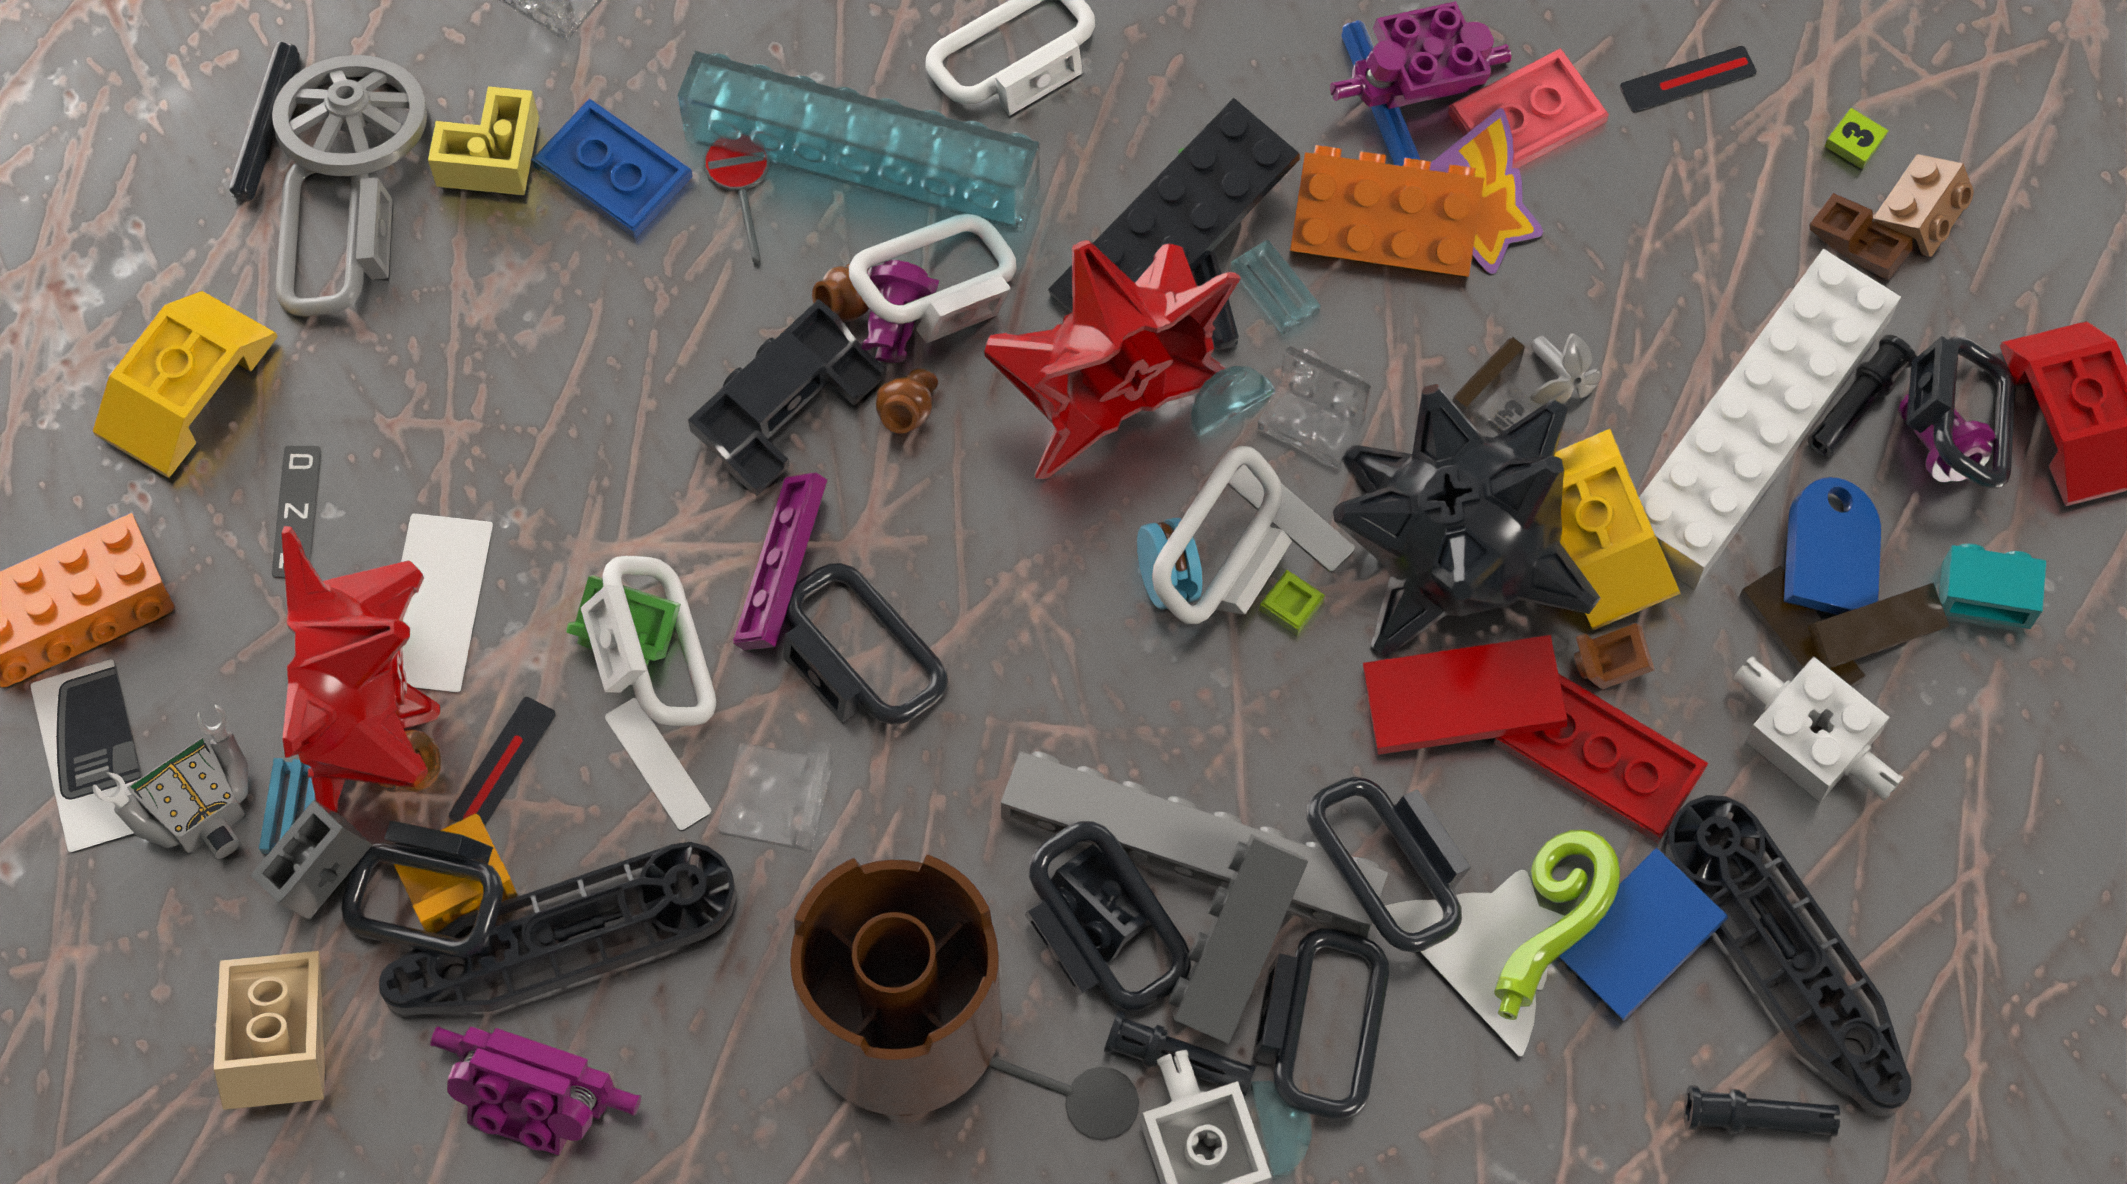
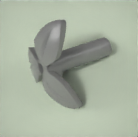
(1570, 368)

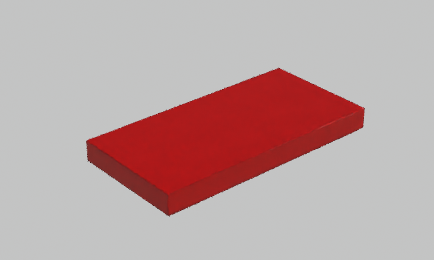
(1464, 694)
(1611, 762)

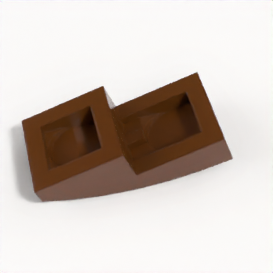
(1856, 236)

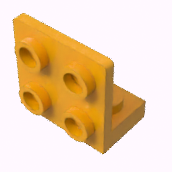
(443, 897)

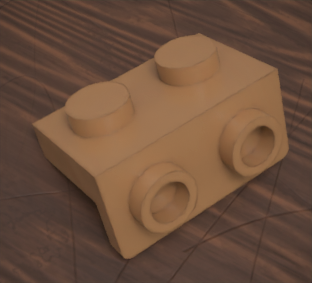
(1927, 201)

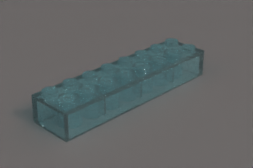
(860, 140)

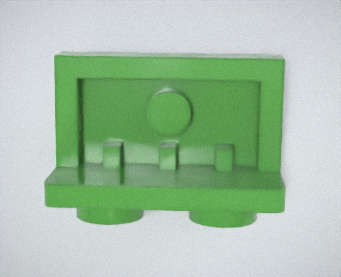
(651, 615)

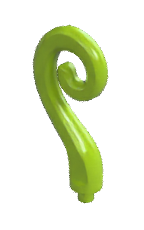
(1529, 961)

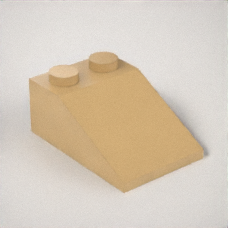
(269, 1031)

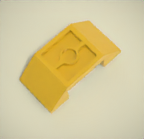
(174, 375)
(1610, 532)

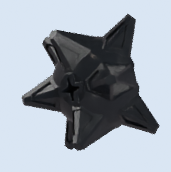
(1464, 519)

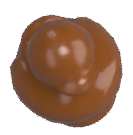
(839, 294)
(906, 401)

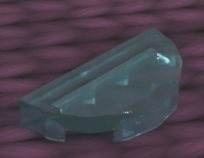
(1228, 395)
(1283, 1129)

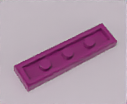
(779, 561)

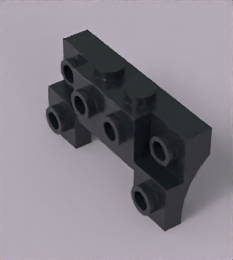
(776, 386)

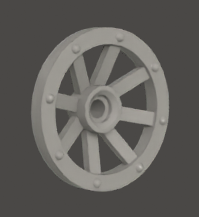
(349, 109)

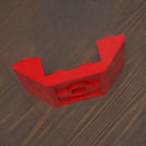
(2084, 400)

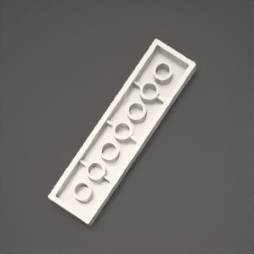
(1764, 413)

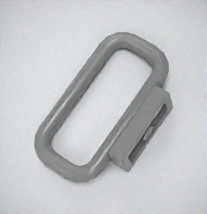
(366, 243)

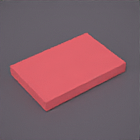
(1543, 104)

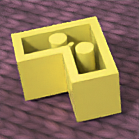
(490, 154)

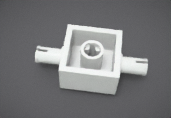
(1822, 700)
(1193, 1115)

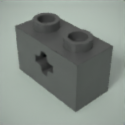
(311, 860)

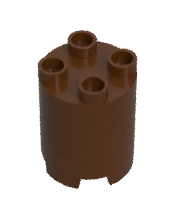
(897, 984)

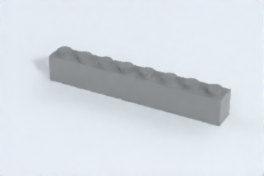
(1175, 835)

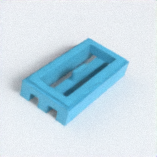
(279, 769)

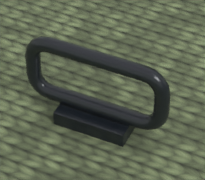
(1933, 403)
(830, 672)
(1421, 840)
(433, 852)
(1069, 941)
(1284, 1012)

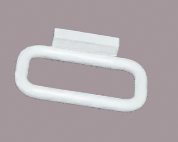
(1028, 77)
(951, 307)
(1250, 559)
(619, 649)

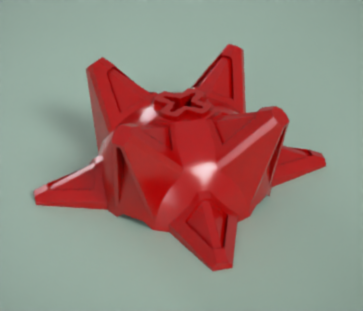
(1118, 349)
(349, 675)

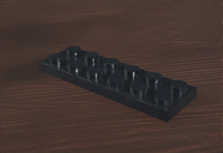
(1195, 196)

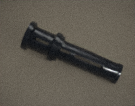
(1872, 381)
(1156, 1039)
(1737, 1111)

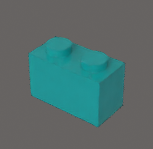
(1992, 585)

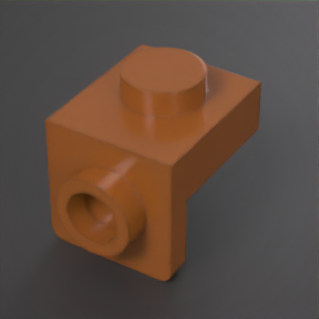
(1613, 656)

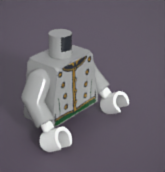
(190, 795)

